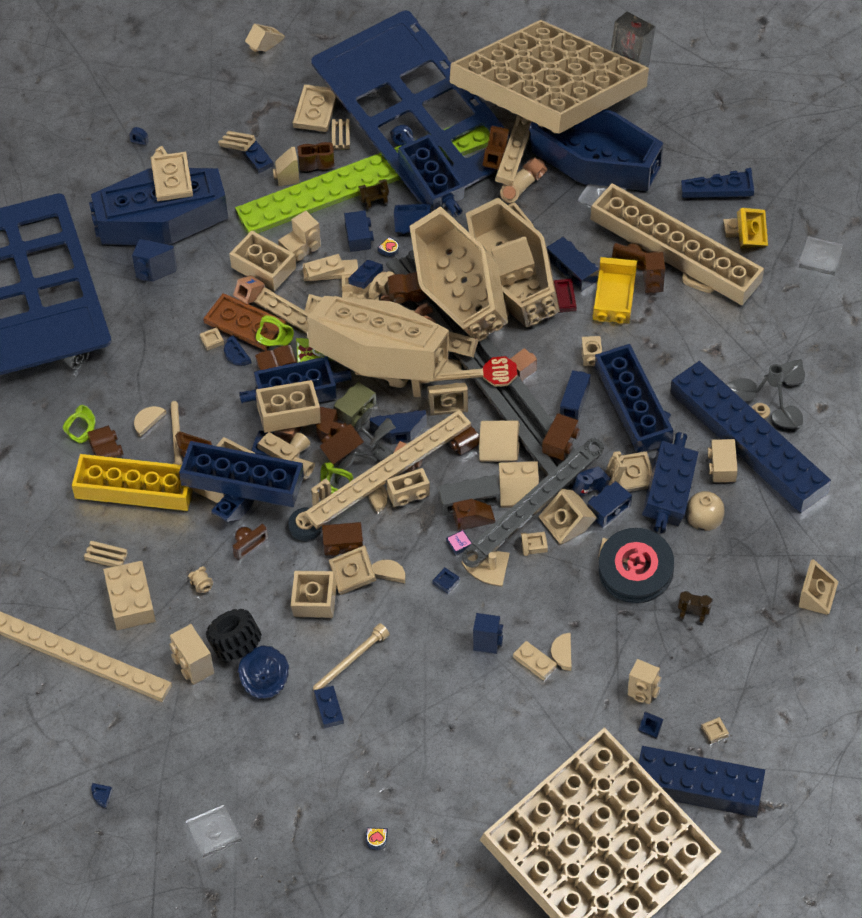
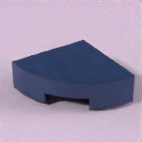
(101, 794)

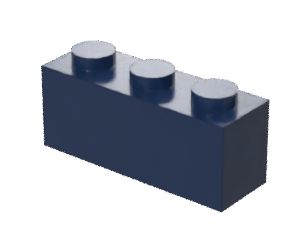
(572, 263)

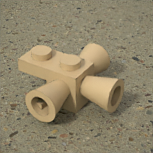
(280, 449)

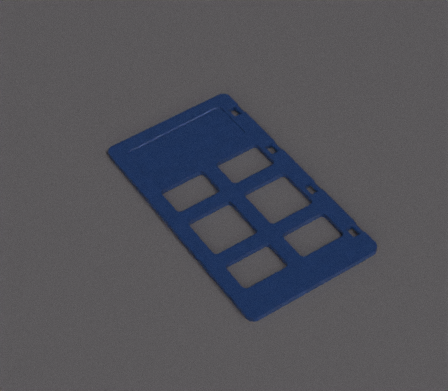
(380, 59)
(54, 330)

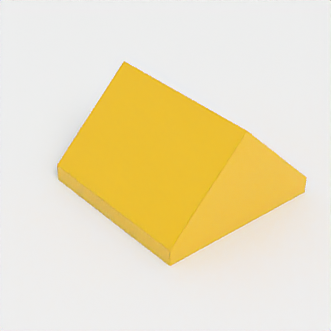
(752, 228)

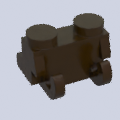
(373, 192)
(694, 605)

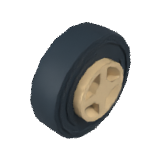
(298, 527)

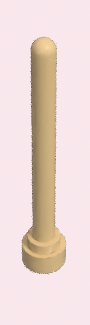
(175, 428)
(379, 633)

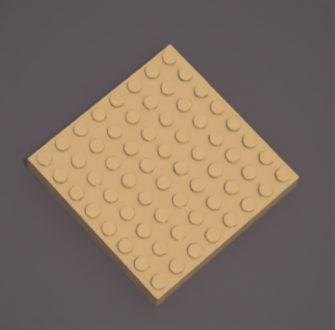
(549, 76)
(600, 838)

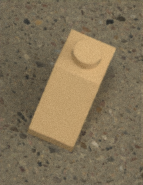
(263, 38)
(287, 168)

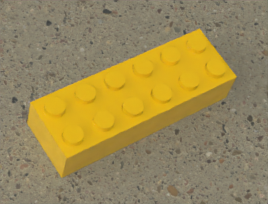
(130, 482)

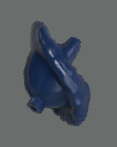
(263, 672)

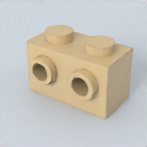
(723, 460)
(408, 487)
(644, 682)

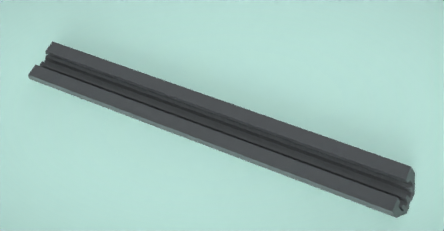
(511, 401)

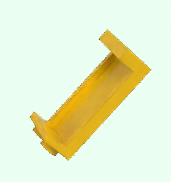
(615, 290)

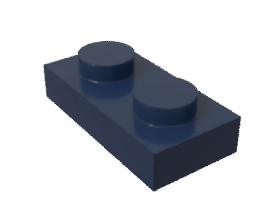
(258, 158)
(365, 274)
(328, 707)

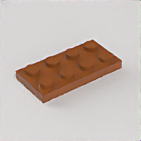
(241, 320)

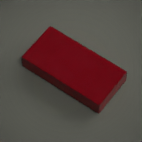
(565, 295)

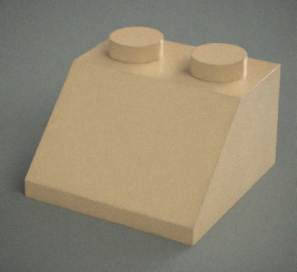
(514, 261)
(448, 398)
(516, 481)
(567, 516)

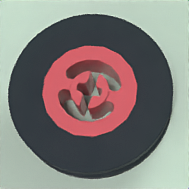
(638, 546)

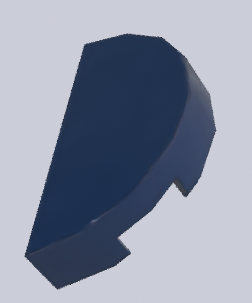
(235, 353)

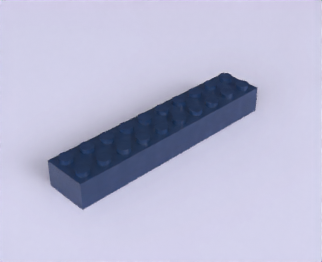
(754, 437)

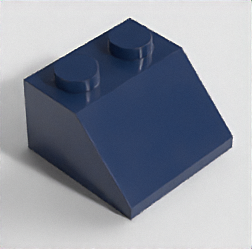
(153, 260)

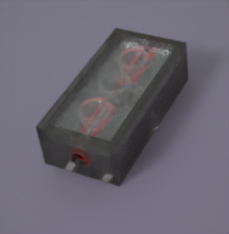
(633, 38)

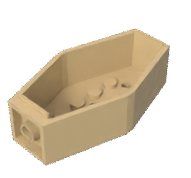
(498, 224)
(443, 274)
(378, 338)

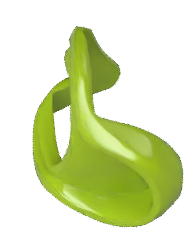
(285, 332)
(86, 415)
(327, 471)

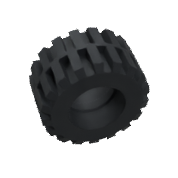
(233, 634)

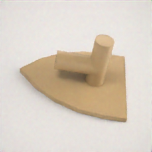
(492, 569)

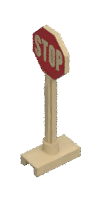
(497, 372)

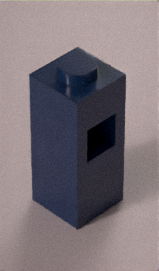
(575, 394)

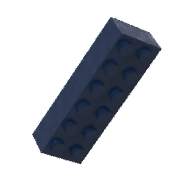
(633, 398)
(241, 474)
(705, 780)

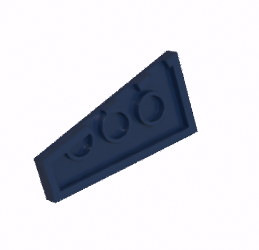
(728, 185)

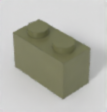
(355, 403)

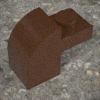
(496, 147)
(328, 423)

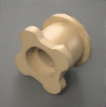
(201, 580)

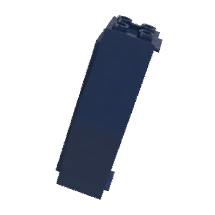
(624, 151)
(131, 209)

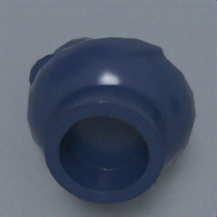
(397, 131)

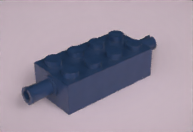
(431, 172)
(316, 370)
(670, 483)

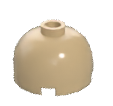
(705, 511)

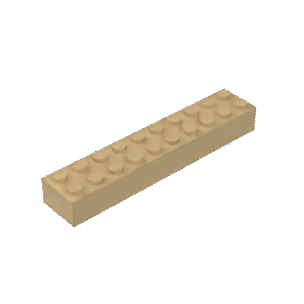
(680, 244)

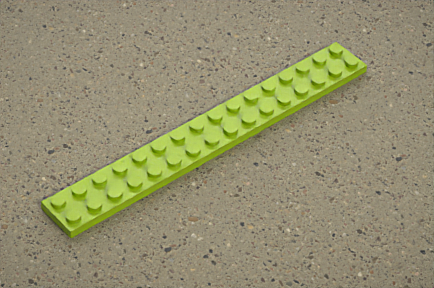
(334, 187)

